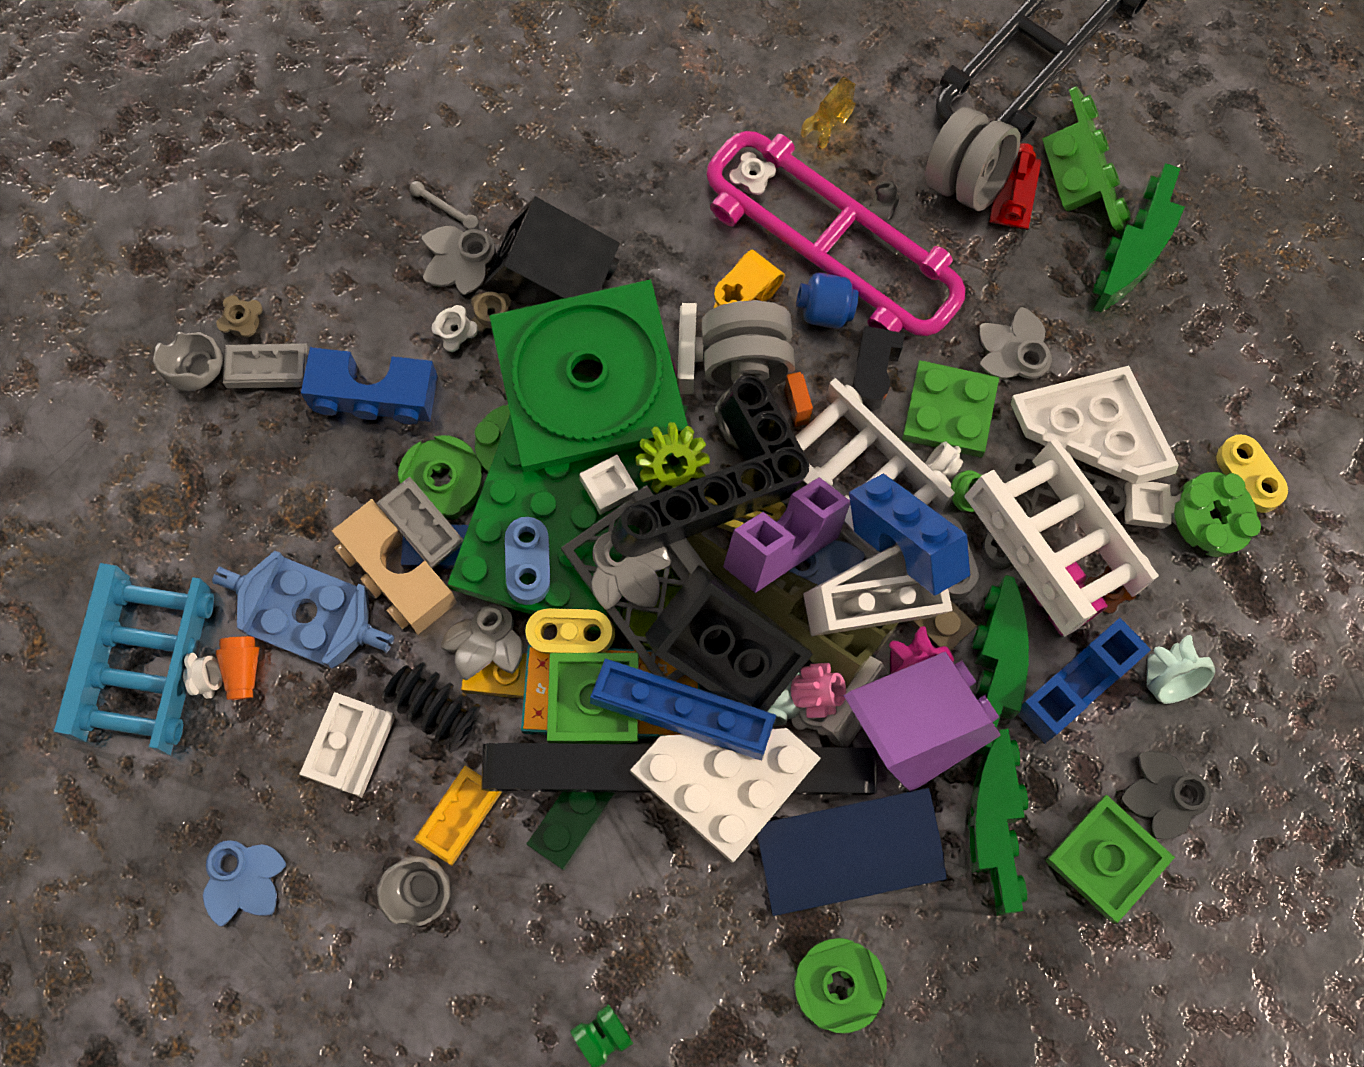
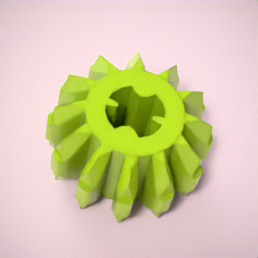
(683, 447)

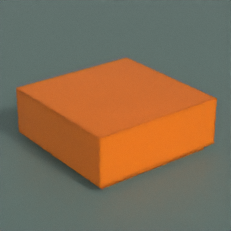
(798, 399)

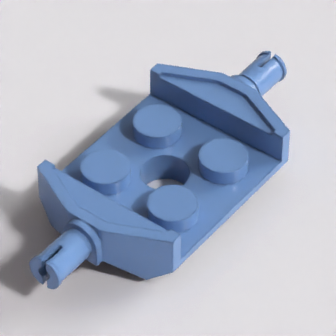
(279, 587)

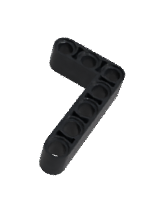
(759, 471)

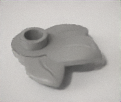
(452, 258)
(1011, 344)
(628, 577)
(481, 644)

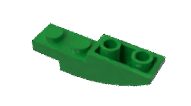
(1142, 242)
(1004, 650)
(993, 804)

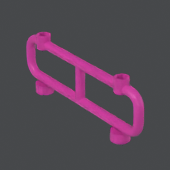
(733, 204)

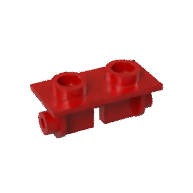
(1016, 199)

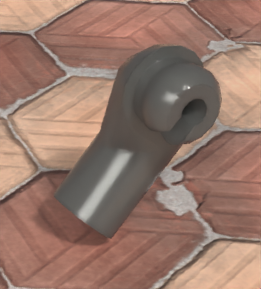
(883, 202)

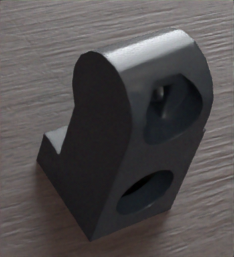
(871, 375)

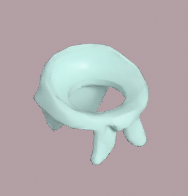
(1178, 672)

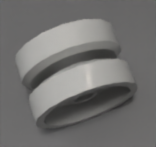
(972, 158)
(747, 341)

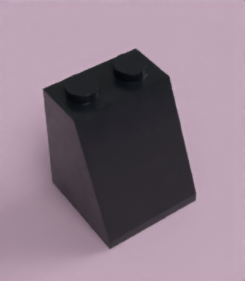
(550, 257)

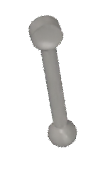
(469, 222)

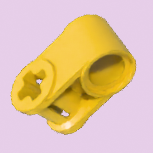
(749, 280)

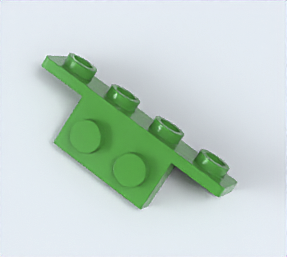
(1081, 166)

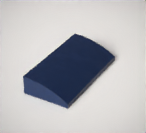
(850, 852)

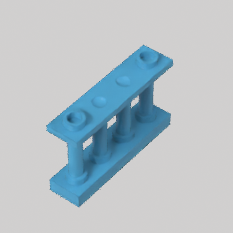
(103, 631)

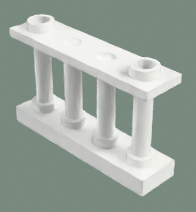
(847, 402)
(1032, 555)

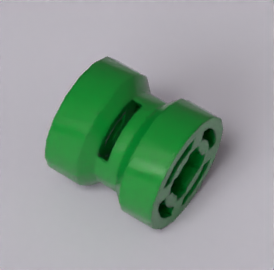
(590, 1038)

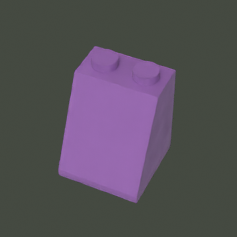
(924, 718)

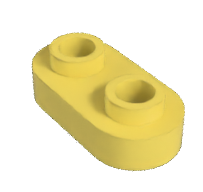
(1253, 471)
(571, 631)

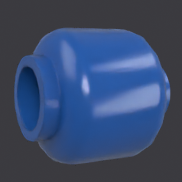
(827, 300)

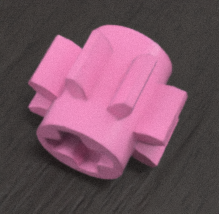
(818, 690)

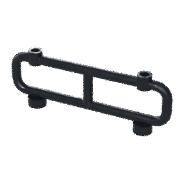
(958, 81)

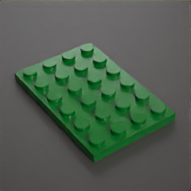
(556, 500)

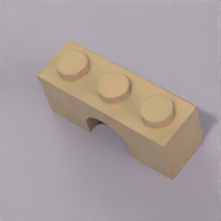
(415, 596)

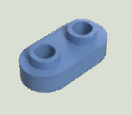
(527, 558)

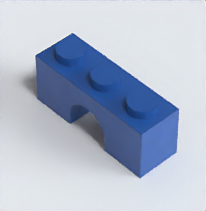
(402, 394)
(931, 545)
(1083, 680)

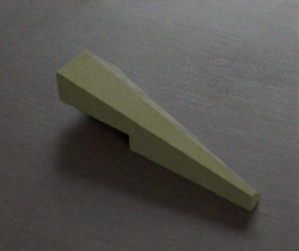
(785, 605)

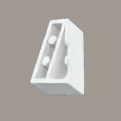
(871, 596)

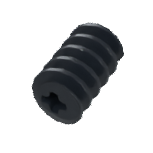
(431, 705)

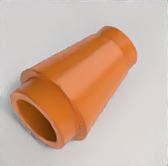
(238, 666)

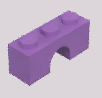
(768, 549)

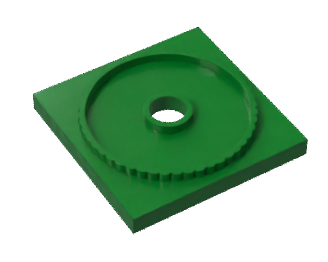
(573, 420)

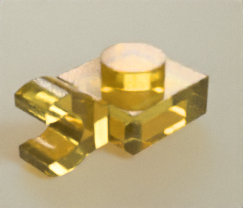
(833, 108)

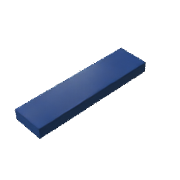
(683, 709)

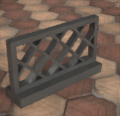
(684, 563)

